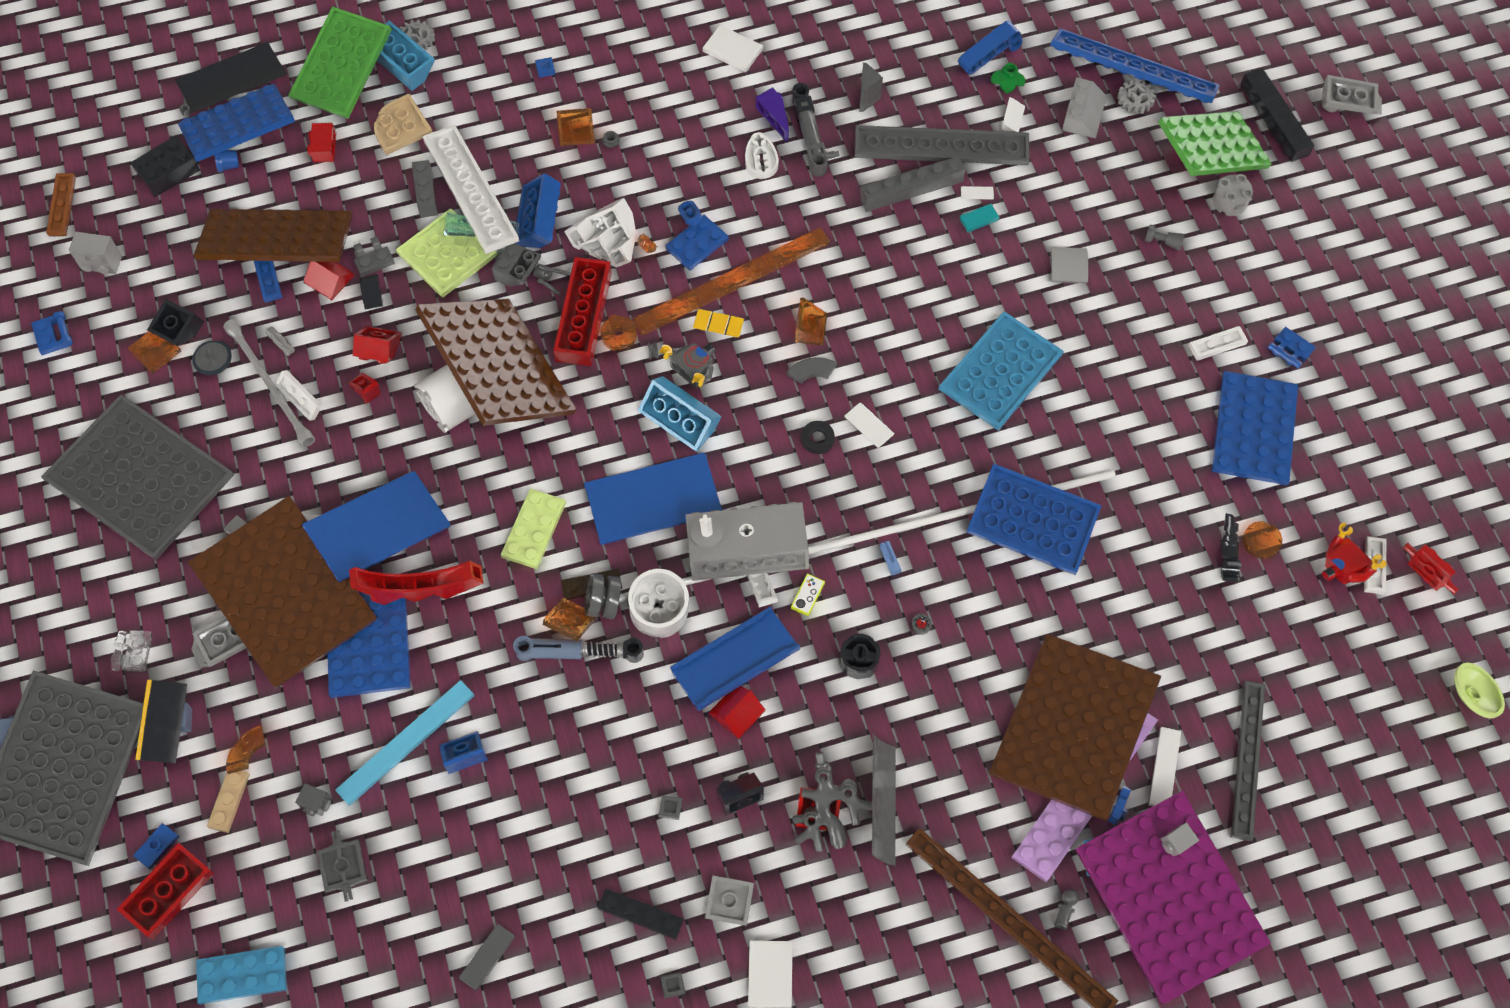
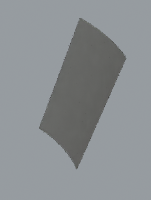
(884, 801)

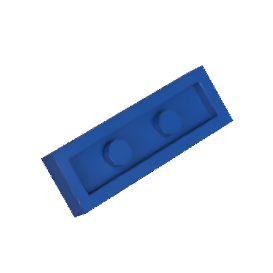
(268, 280)

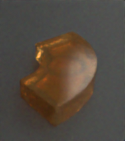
(248, 744)

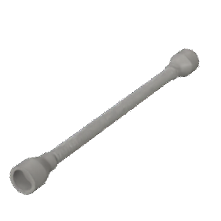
(304, 435)

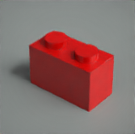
(322, 142)

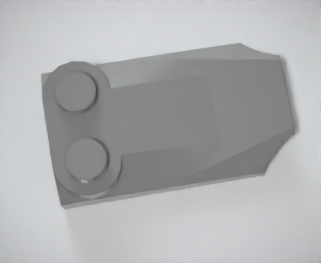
(1350, 95)
(216, 643)

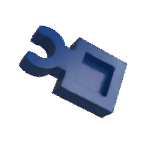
(1118, 810)

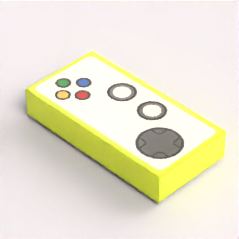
(807, 595)

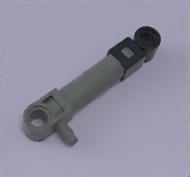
(805, 116)

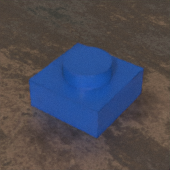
(545, 67)

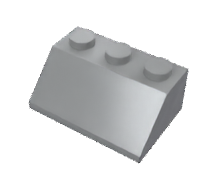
(1085, 109)

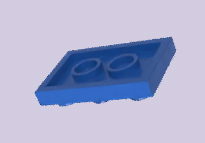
(697, 243)

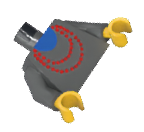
(691, 362)

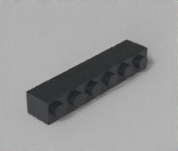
(1277, 115)

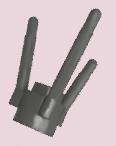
(544, 273)

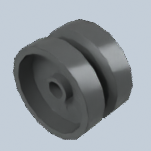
(602, 596)

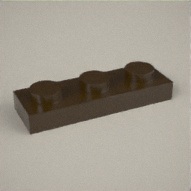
(577, 586)

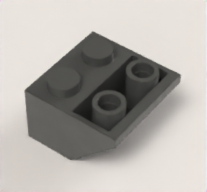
(515, 265)

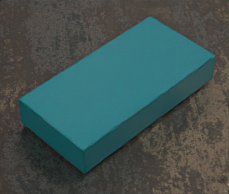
(979, 218)

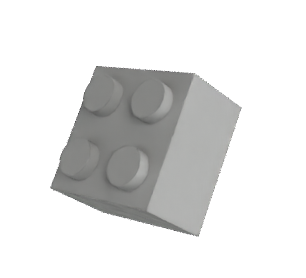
(95, 253)

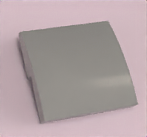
(1069, 265)

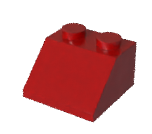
(376, 344)

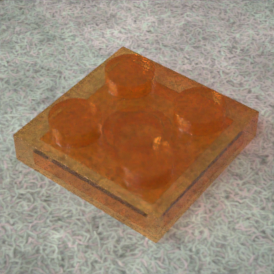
(153, 351)
(568, 619)

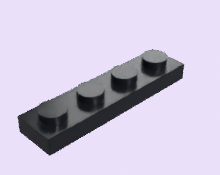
(640, 914)

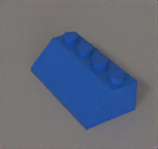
(538, 211)

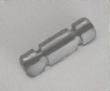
(280, 341)

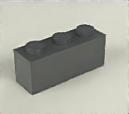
(424, 188)

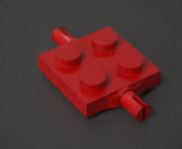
(1431, 567)

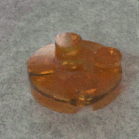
(619, 342)

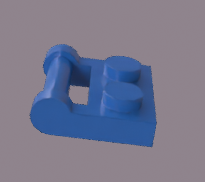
(46, 336)

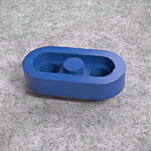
(690, 213)

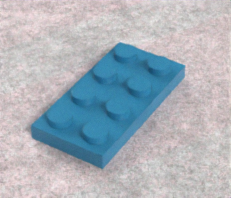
(241, 975)

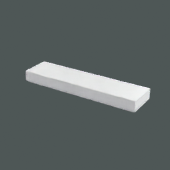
(1164, 765)

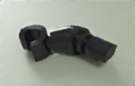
(1230, 550)

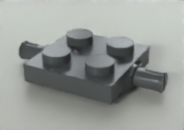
(342, 866)

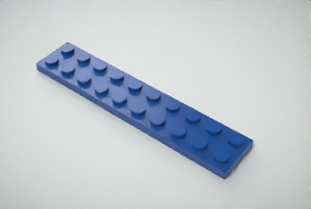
(1135, 65)

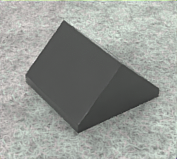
(870, 87)

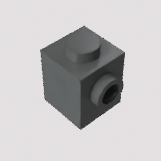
(313, 800)

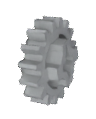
(419, 33)
(1136, 97)

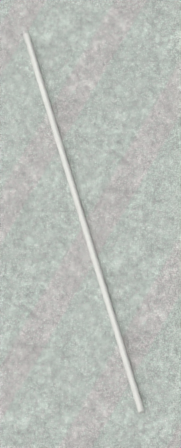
(917, 523)

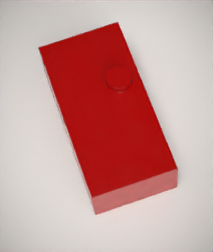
(165, 891)

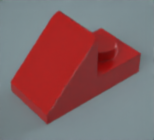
(365, 387)

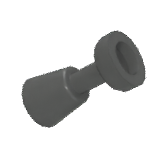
(1171, 239)

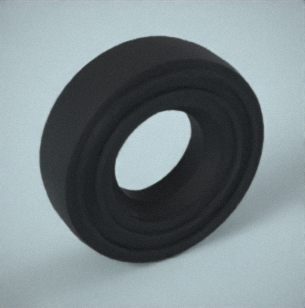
(817, 426)

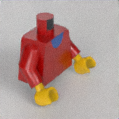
(1348, 561)

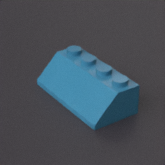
(405, 58)
(679, 413)

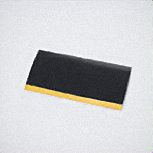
(161, 721)

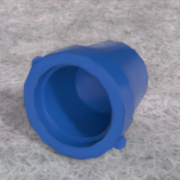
(226, 160)

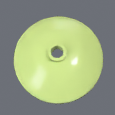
(1479, 690)

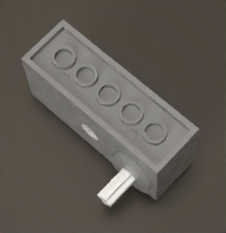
(747, 541)

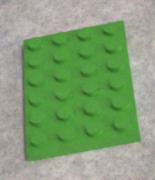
(340, 62)
(1214, 143)

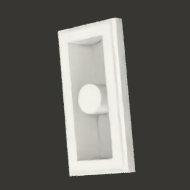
(1013, 116)

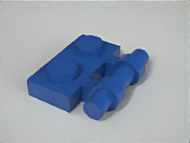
(1294, 344)

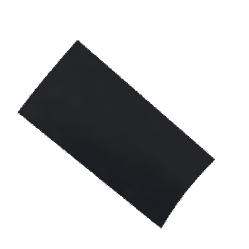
(230, 77)

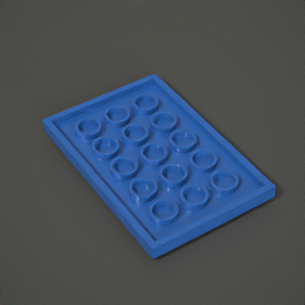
(235, 122)
(1255, 428)
(1034, 519)
(375, 656)

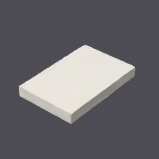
(733, 48)
(770, 974)

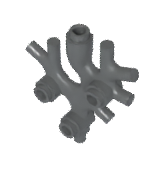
(821, 812)

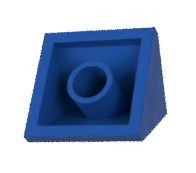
(463, 752)

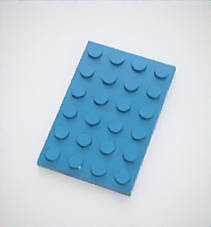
(1001, 370)

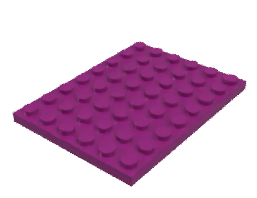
(1173, 911)

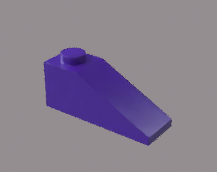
(771, 106)

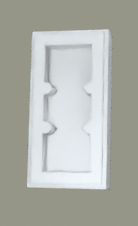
(762, 589)

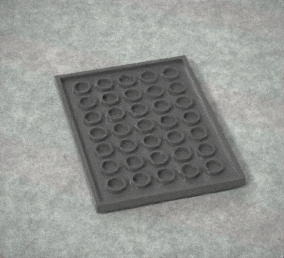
(138, 476)
(64, 765)

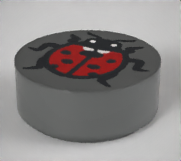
(921, 624)

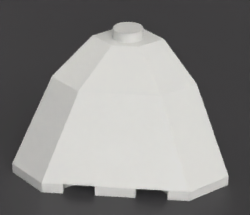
(606, 233)

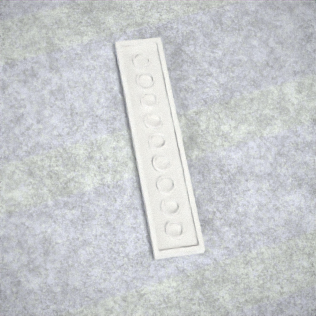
(470, 189)

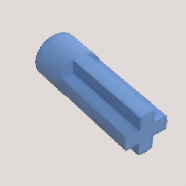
(890, 558)

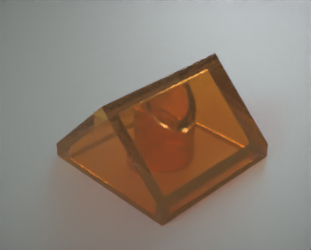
(575, 126)
(810, 323)

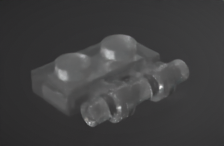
(137, 651)

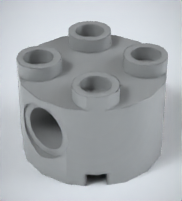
(1232, 194)

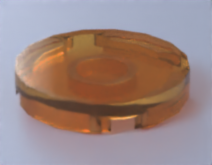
(1262, 540)

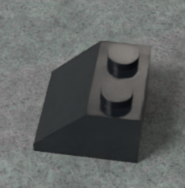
(175, 323)
(740, 792)

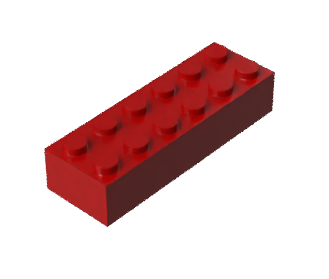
(582, 311)

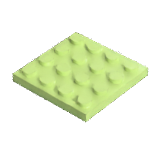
(443, 259)

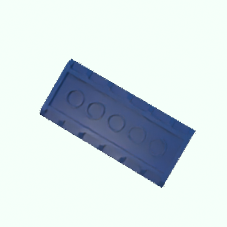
(734, 658)

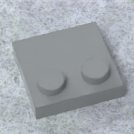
(729, 900)

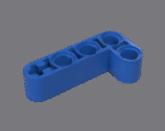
(990, 46)

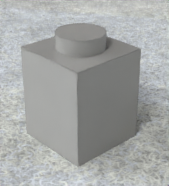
(1179, 839)

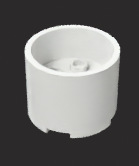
(444, 399)
(662, 588)

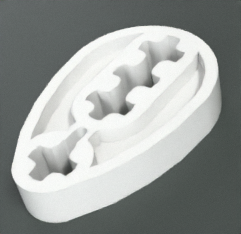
(769, 154)

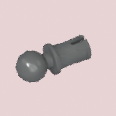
(1070, 898)

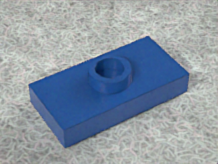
(156, 846)

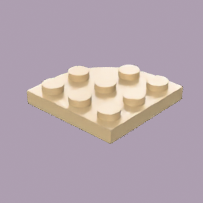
(400, 124)

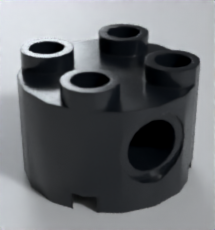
(859, 656)

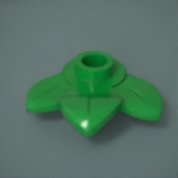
(1008, 78)

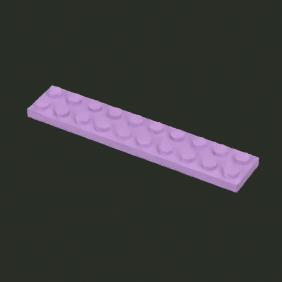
(1058, 829)

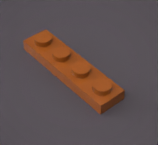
(61, 204)

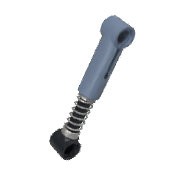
(576, 649)

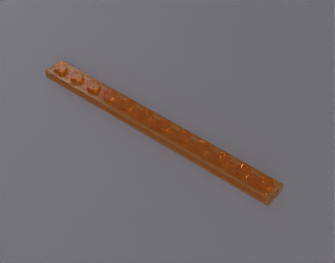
(730, 281)

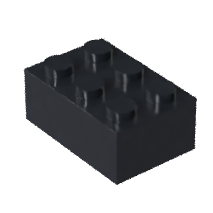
(165, 166)

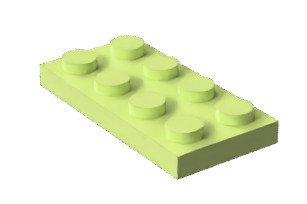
(533, 528)

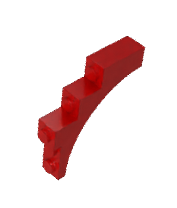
(416, 586)

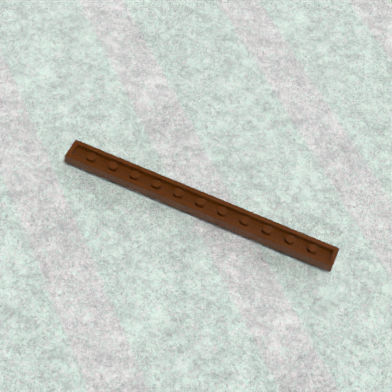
(1010, 921)

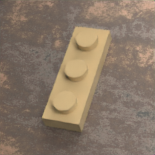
(228, 801)

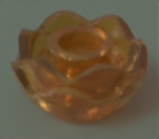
(646, 243)

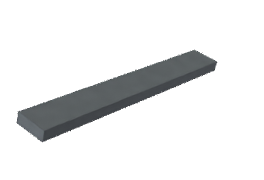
(1248, 761)

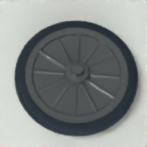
(212, 357)

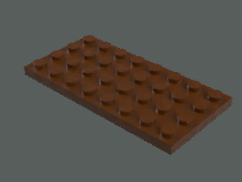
(274, 235)

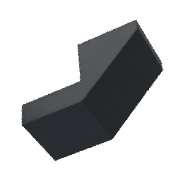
(371, 292)

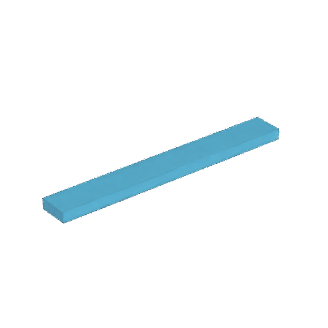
(404, 743)

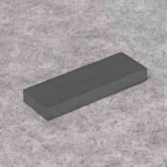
(487, 957)

